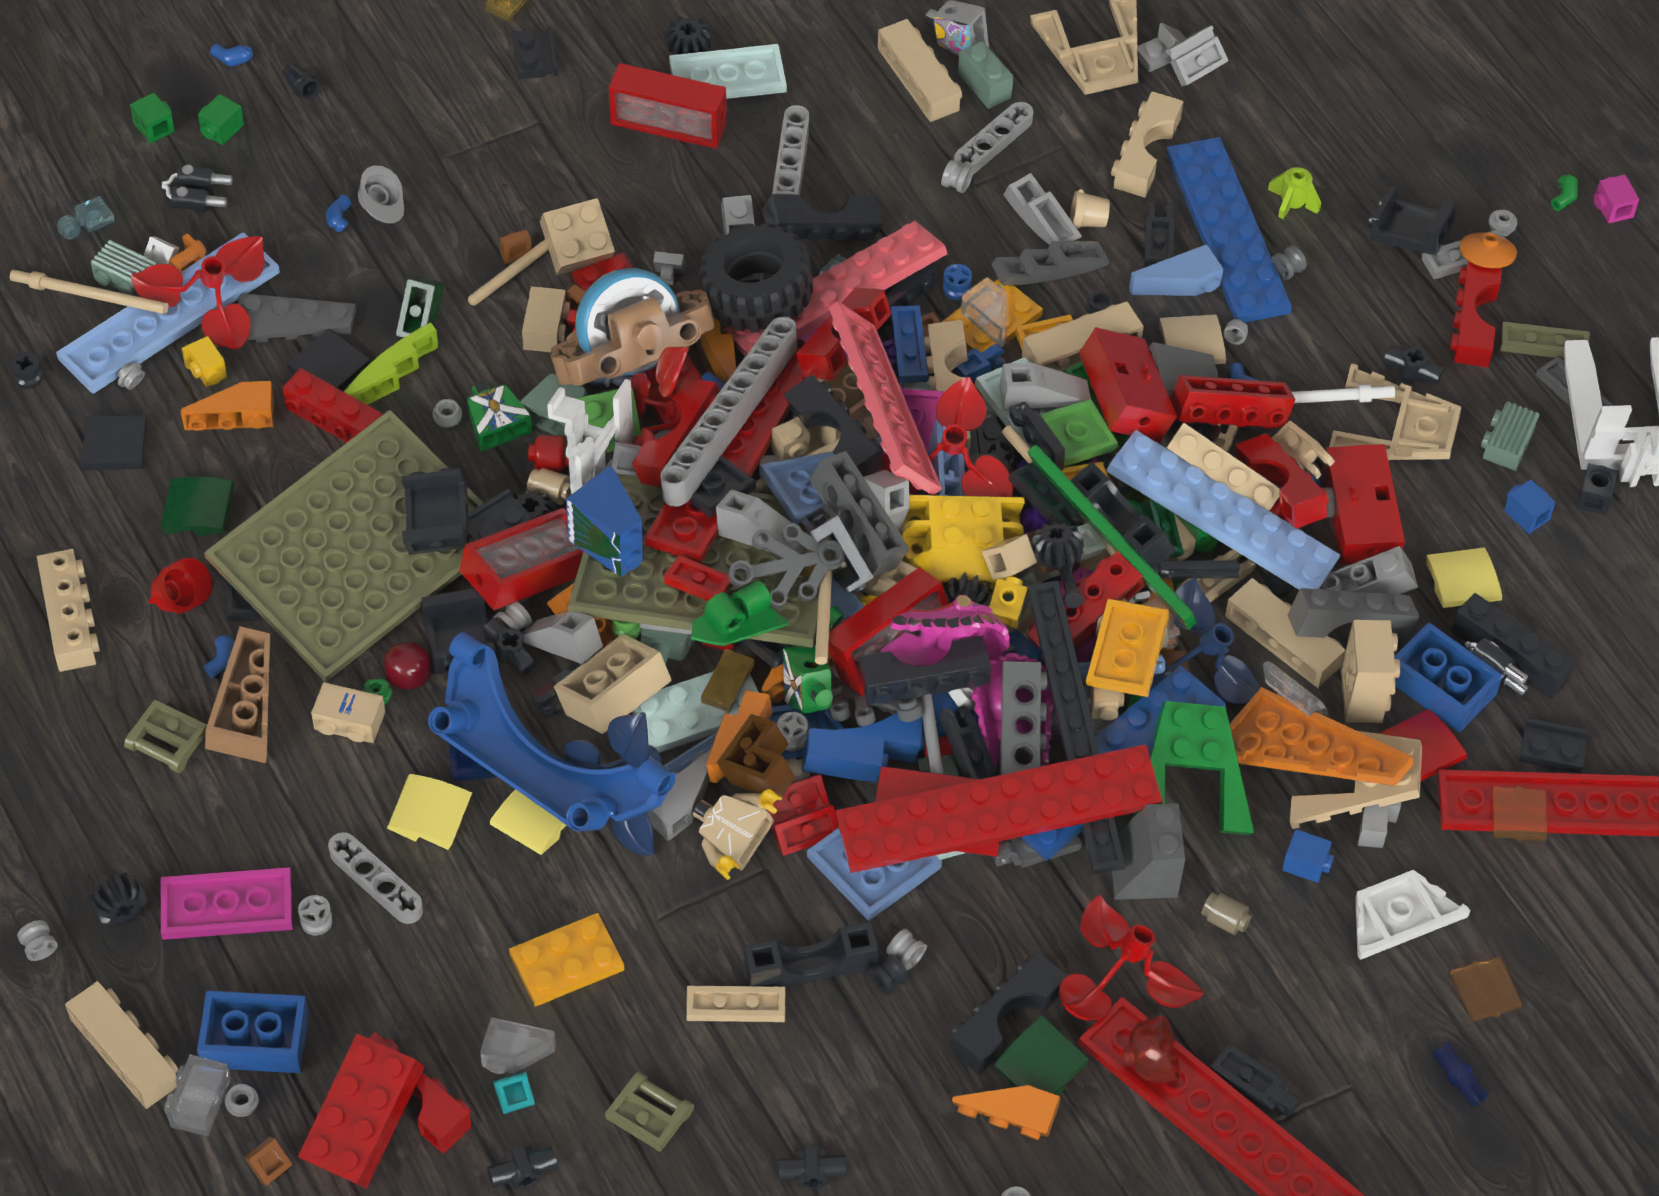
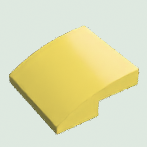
(1463, 574)
(429, 810)
(527, 822)

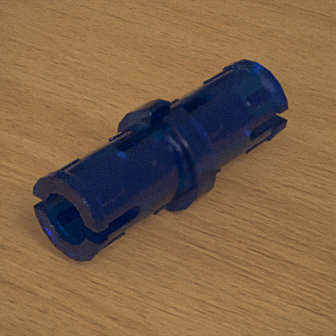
(1460, 1074)

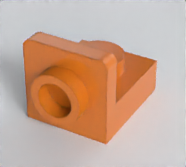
(193, 252)

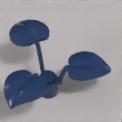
(1234, 679)
(629, 738)

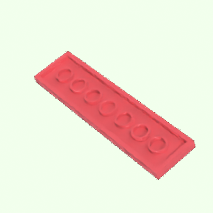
(872, 268)
(884, 399)

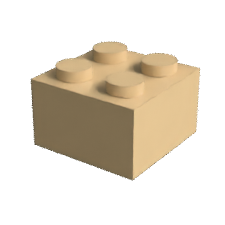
(576, 236)

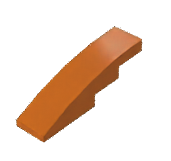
(719, 351)

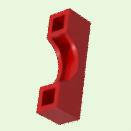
(1474, 337)
(823, 352)
(691, 402)
(1300, 496)
(441, 1117)

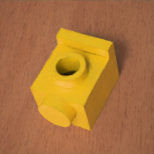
(204, 361)
(1009, 611)

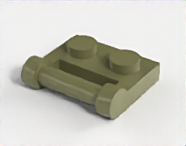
(171, 728)
(645, 1119)

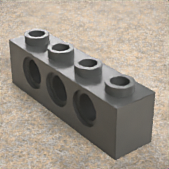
(860, 512)
(1013, 678)

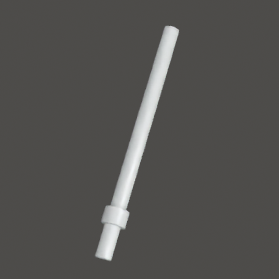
(1363, 393)

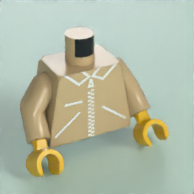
(735, 828)

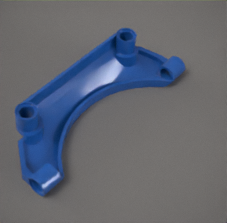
(494, 737)

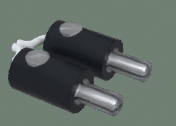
(196, 198)
(1501, 662)

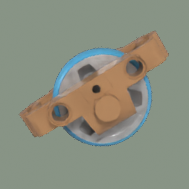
(627, 325)

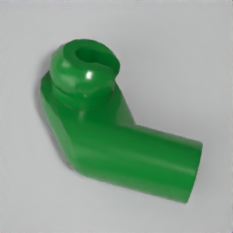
(1569, 192)

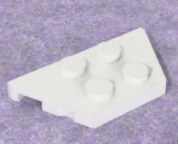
(1401, 911)

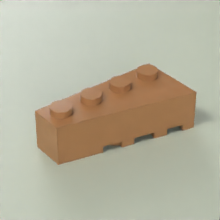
(241, 706)

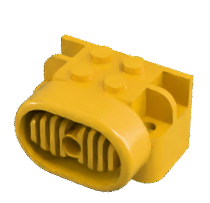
(955, 532)

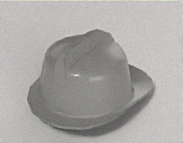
(381, 194)

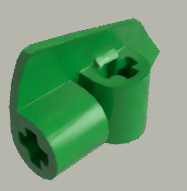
(737, 616)

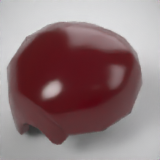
(407, 665)

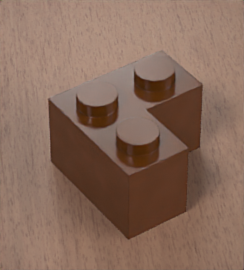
(755, 758)

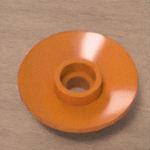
(1488, 250)

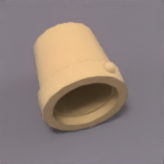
(1089, 210)

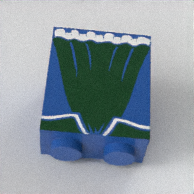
(606, 523)

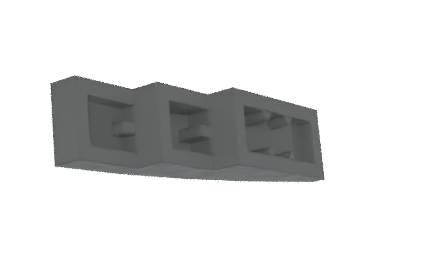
(1055, 263)

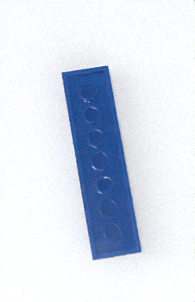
(1229, 229)
(1130, 730)

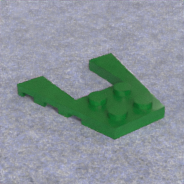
(1202, 739)

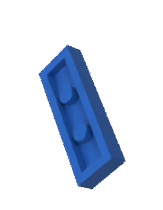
(909, 344)

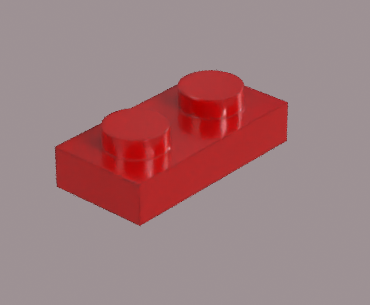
(696, 579)

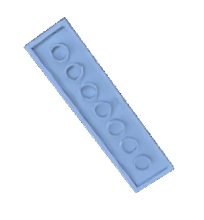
(140, 333)
(1223, 513)

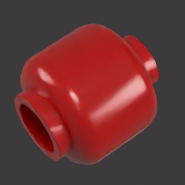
(549, 453)

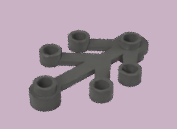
(790, 562)
(907, 708)

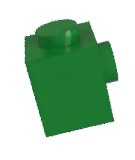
(152, 117)
(220, 119)

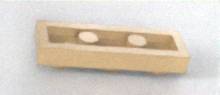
(736, 1003)

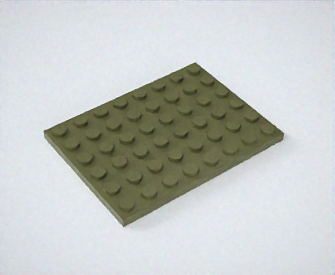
(331, 552)
(645, 598)

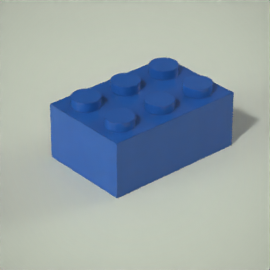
(1445, 677)
(254, 1031)

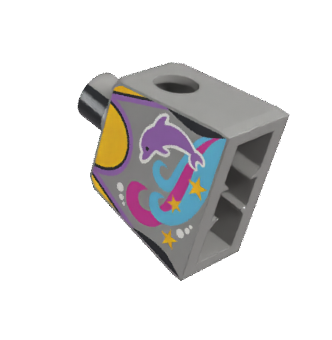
(958, 25)

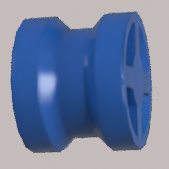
(952, 276)

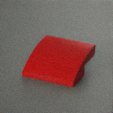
(1438, 743)
(803, 815)

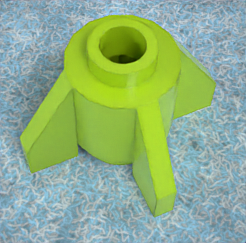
(1295, 189)

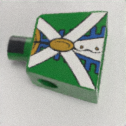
(496, 416)
(806, 682)

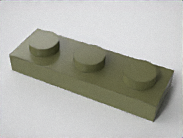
(1537, 339)

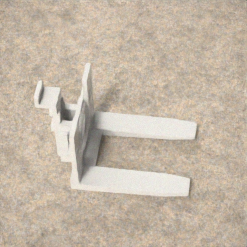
(1602, 427)
(587, 442)

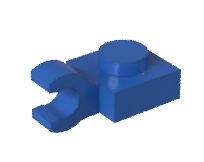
(981, 363)

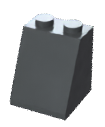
(1177, 361)
(1151, 854)

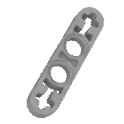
(996, 140)
(373, 879)

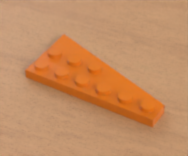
(1282, 737)

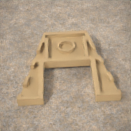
(1098, 64)
(1423, 426)
(1366, 793)

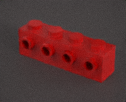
(1232, 401)
(327, 406)
(1112, 580)

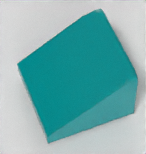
(513, 1092)

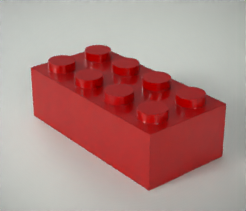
(361, 1111)

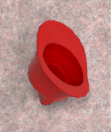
(181, 586)

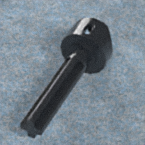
(1197, 570)

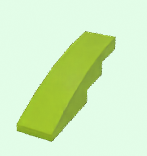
(384, 372)

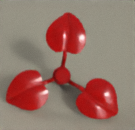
(226, 325)
(667, 373)
(960, 411)
(1106, 927)

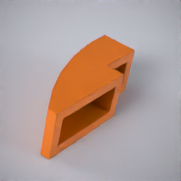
(752, 703)

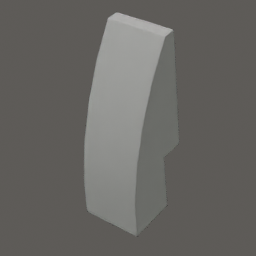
(1040, 211)
(1374, 824)

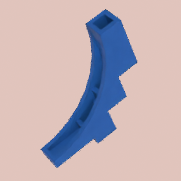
(863, 750)

